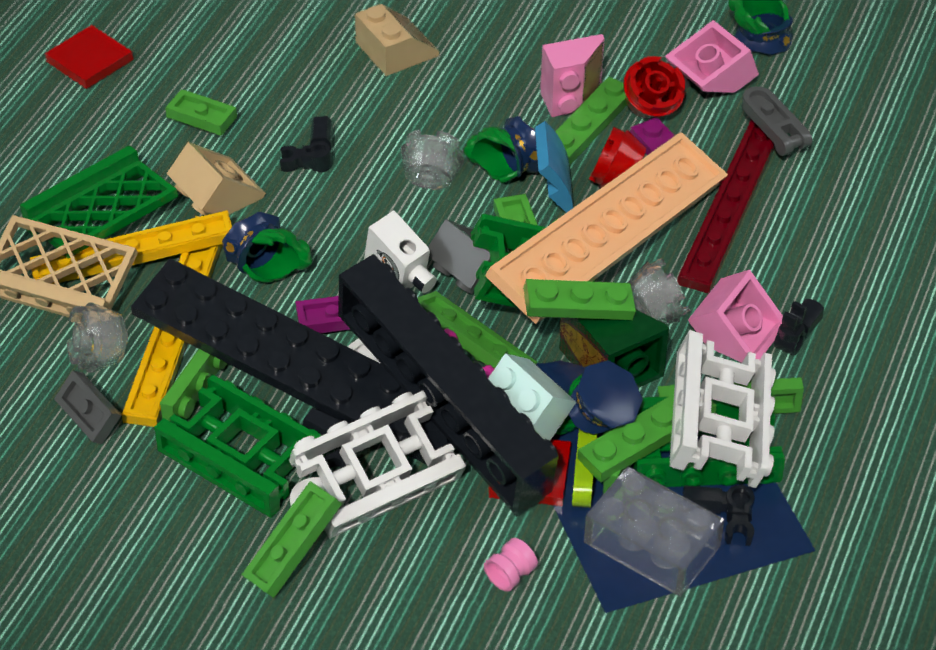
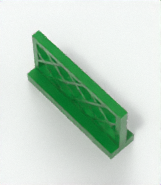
(91, 189)

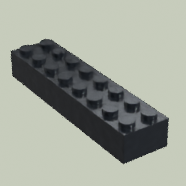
(464, 401)

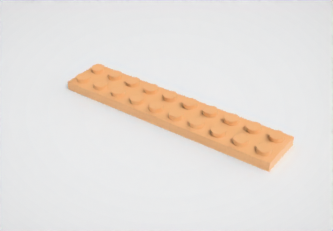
(611, 220)

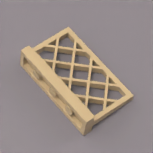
(52, 297)

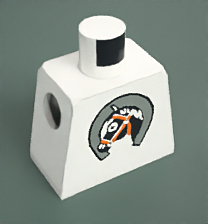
(401, 249)

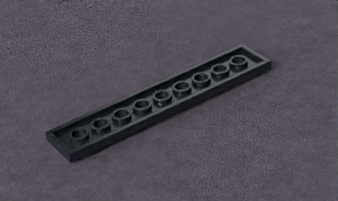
(272, 348)

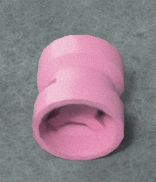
(508, 566)

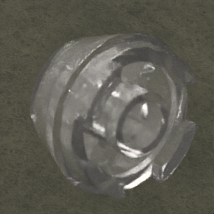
(431, 160)
(658, 293)
(97, 337)

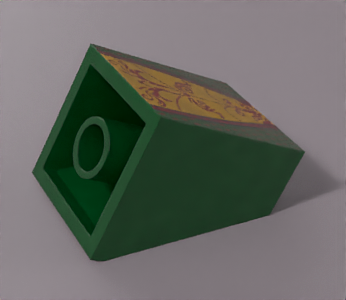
(630, 344)

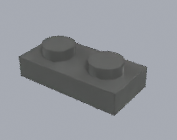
(87, 407)

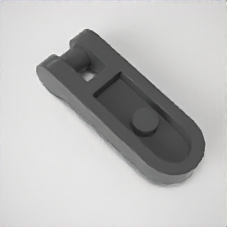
(775, 120)

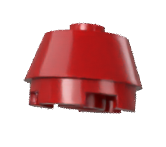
(653, 88)
(618, 155)

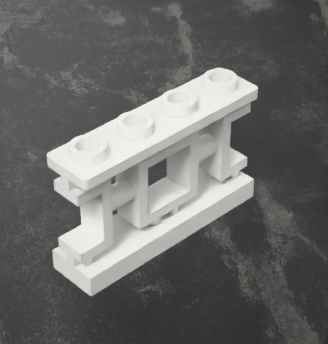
(694, 413)
(390, 487)

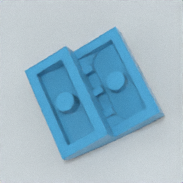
(554, 165)

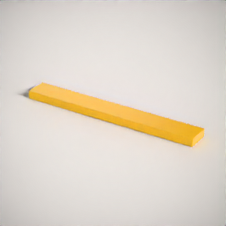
(163, 355)

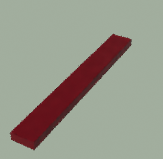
(727, 211)

